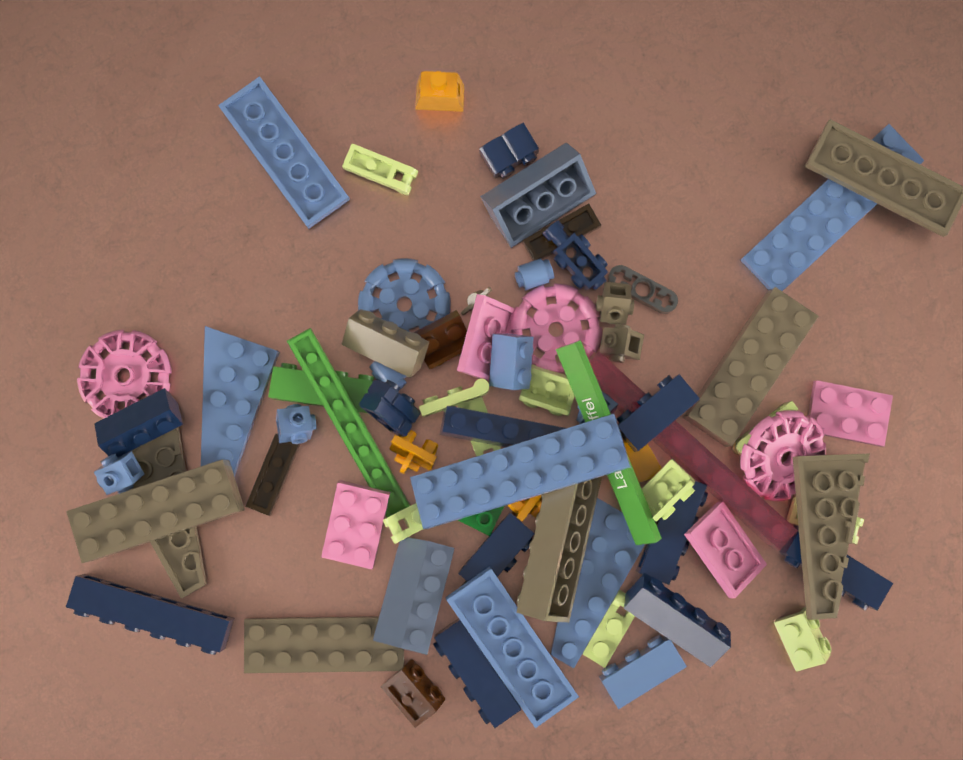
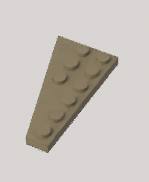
(827, 517)
(180, 551)

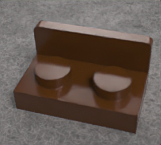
(445, 339)
(414, 693)

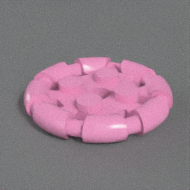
(561, 314)
(108, 369)
(773, 447)

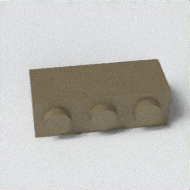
(385, 342)

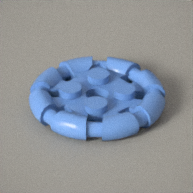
(405, 288)

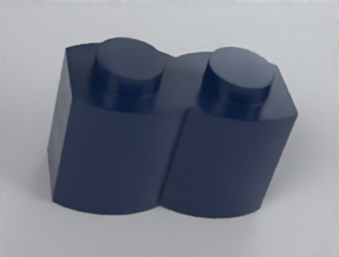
(509, 151)

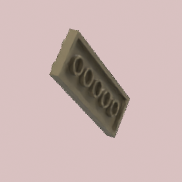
(886, 178)
(317, 645)

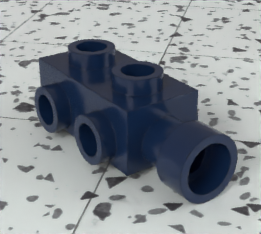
(582, 257)

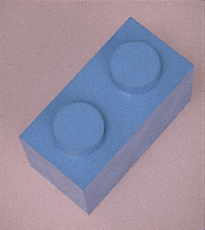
(511, 361)

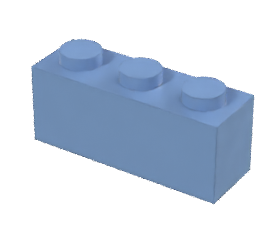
(642, 670)

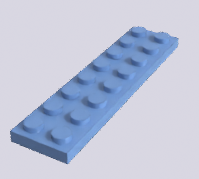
(815, 225)
(520, 471)

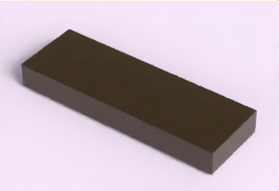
(579, 222)
(272, 476)

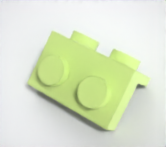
(548, 391)
(666, 489)
(803, 640)

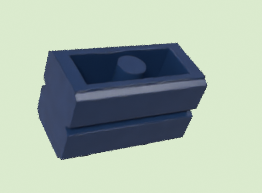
(390, 407)

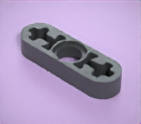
(663, 291)

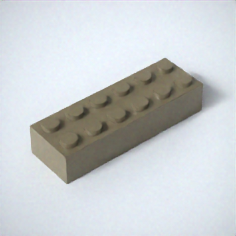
(750, 367)
(155, 510)
(558, 552)

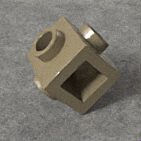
(615, 303)
(621, 343)

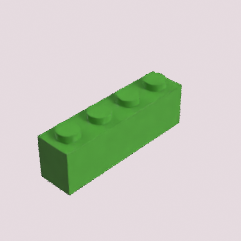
(294, 386)

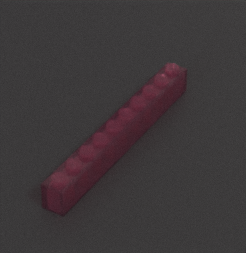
(699, 461)

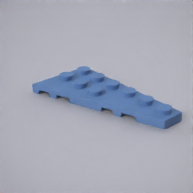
(233, 391)
(604, 568)

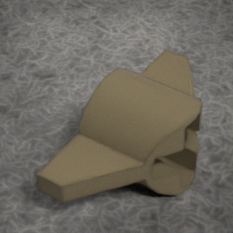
(472, 297)

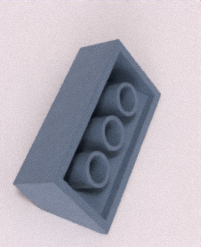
(539, 194)
(414, 595)

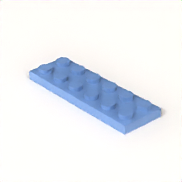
(284, 152)
(512, 647)

